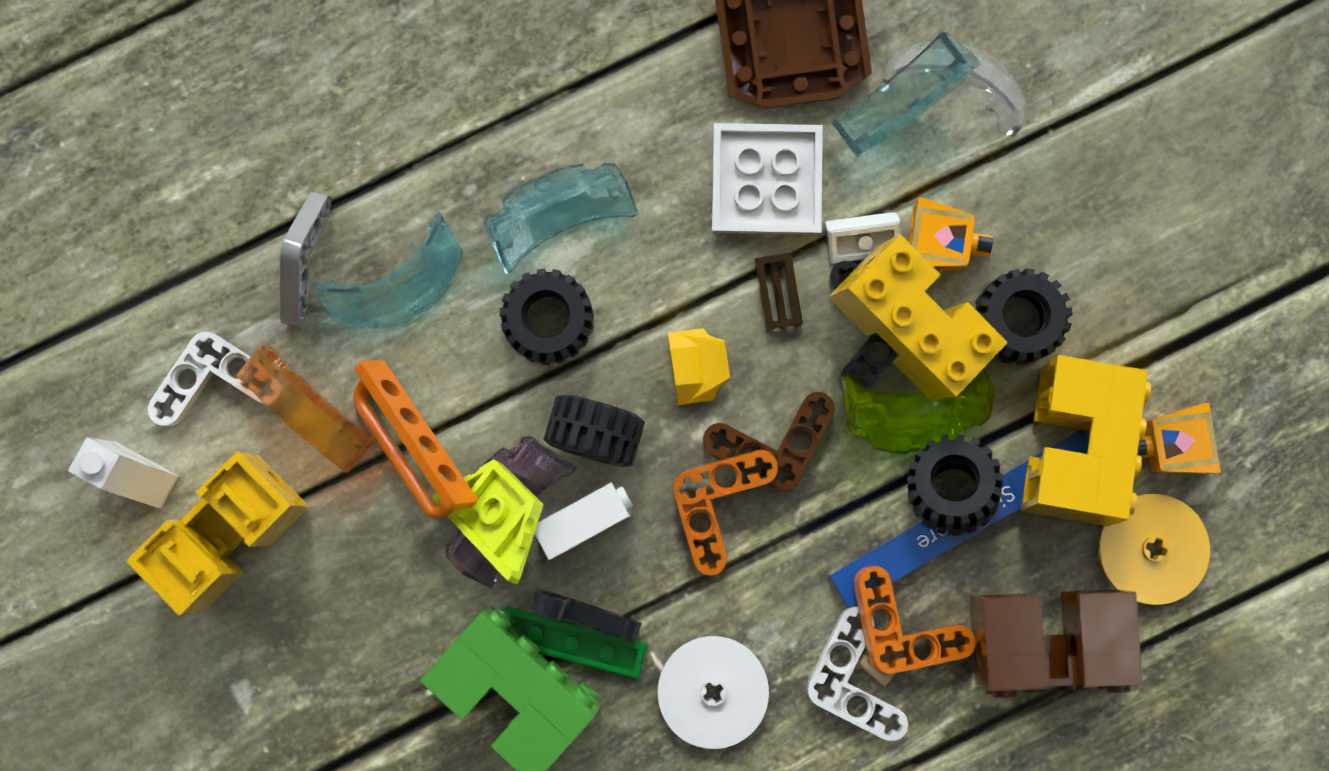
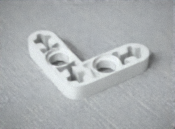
(204, 369)
(844, 691)

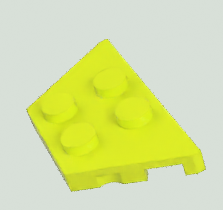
(501, 520)

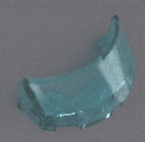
(906, 94)
(556, 204)
(403, 292)

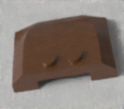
(792, 49)

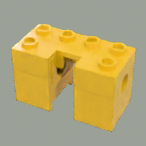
(935, 346)
(1108, 405)
(190, 556)

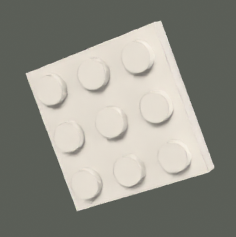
(767, 179)

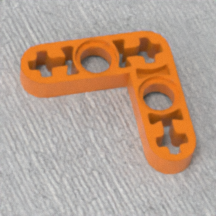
(703, 502)
(892, 636)

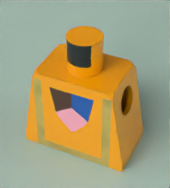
(946, 236)
(1181, 442)

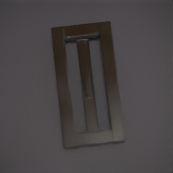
(783, 322)

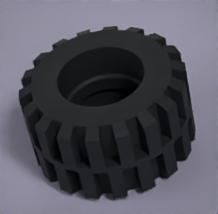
(530, 290)
(1044, 297)
(594, 430)
(960, 456)

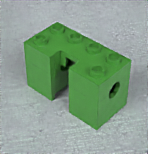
(502, 658)

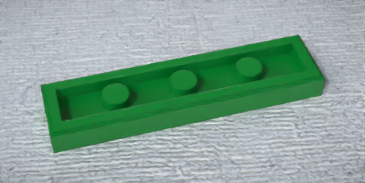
(581, 644)

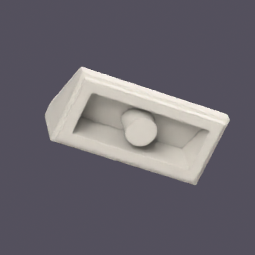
(858, 236)

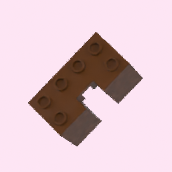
(1095, 651)

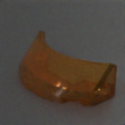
(304, 408)

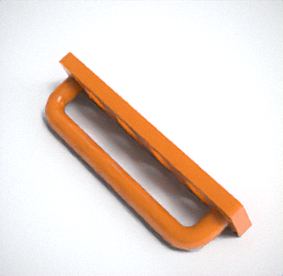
(453, 493)

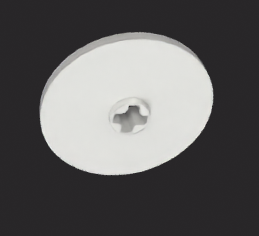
(706, 721)

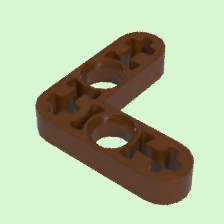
(786, 453)

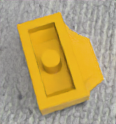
(697, 365)

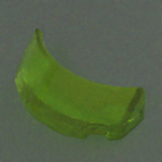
(910, 419)

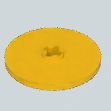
(1167, 575)

